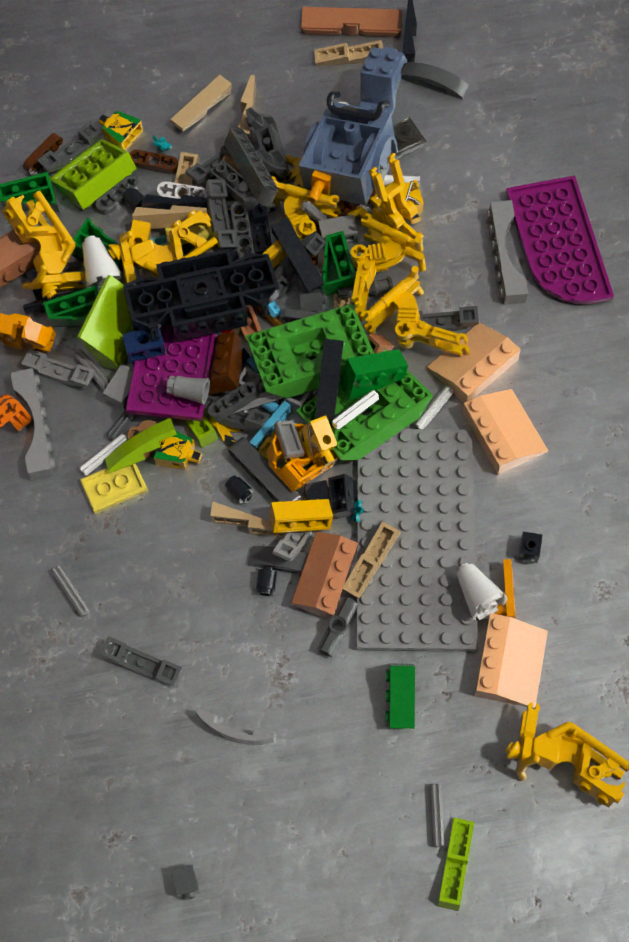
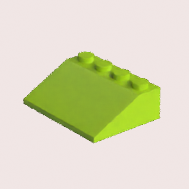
(93, 173)
(106, 324)

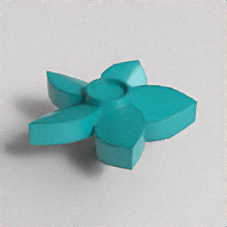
(162, 144)
(358, 510)

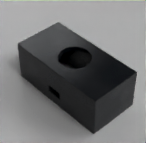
(337, 486)

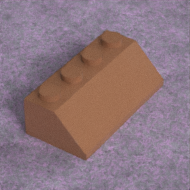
(15, 257)
(324, 574)

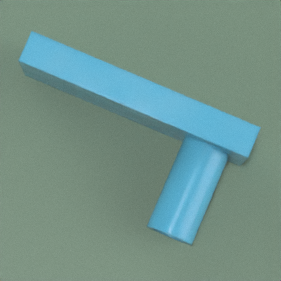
(280, 413)

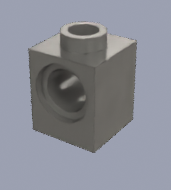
(185, 882)

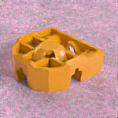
(19, 330)
(293, 472)

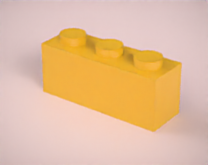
(300, 515)

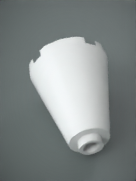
(98, 262)
(479, 592)

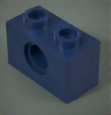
(137, 351)

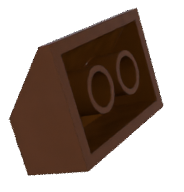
(226, 363)

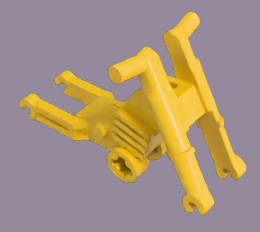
(293, 198)
(393, 203)
(380, 257)
(409, 325)

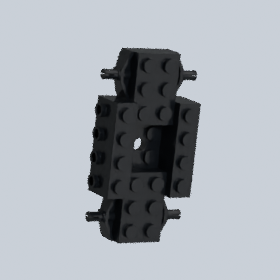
(193, 313)

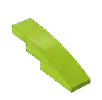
(143, 442)

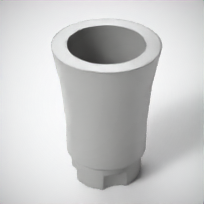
(189, 388)

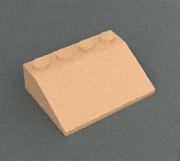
(472, 373)
(503, 430)
(511, 661)

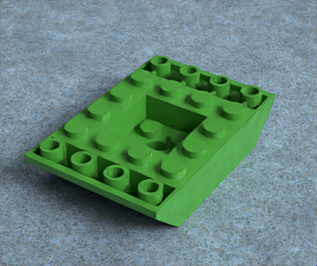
(284, 350)
(395, 410)

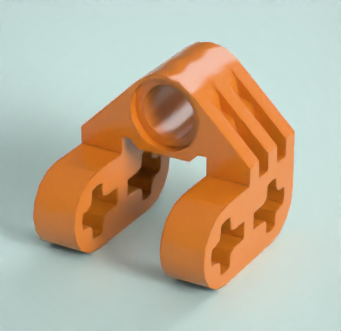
(15, 414)

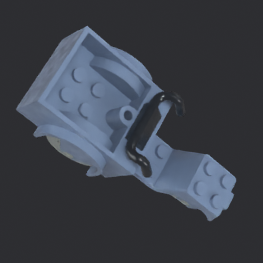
(357, 138)

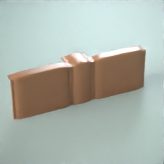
(351, 21)

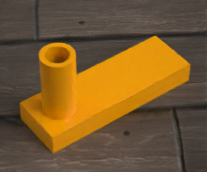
(319, 185)
(509, 608)

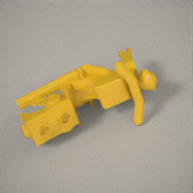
(54, 242)
(149, 254)
(570, 745)

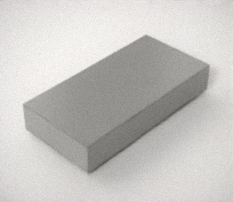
(288, 439)

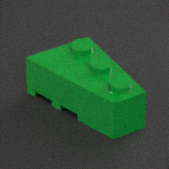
(28, 187)
(89, 229)
(338, 264)
(71, 308)
(372, 372)
(400, 696)

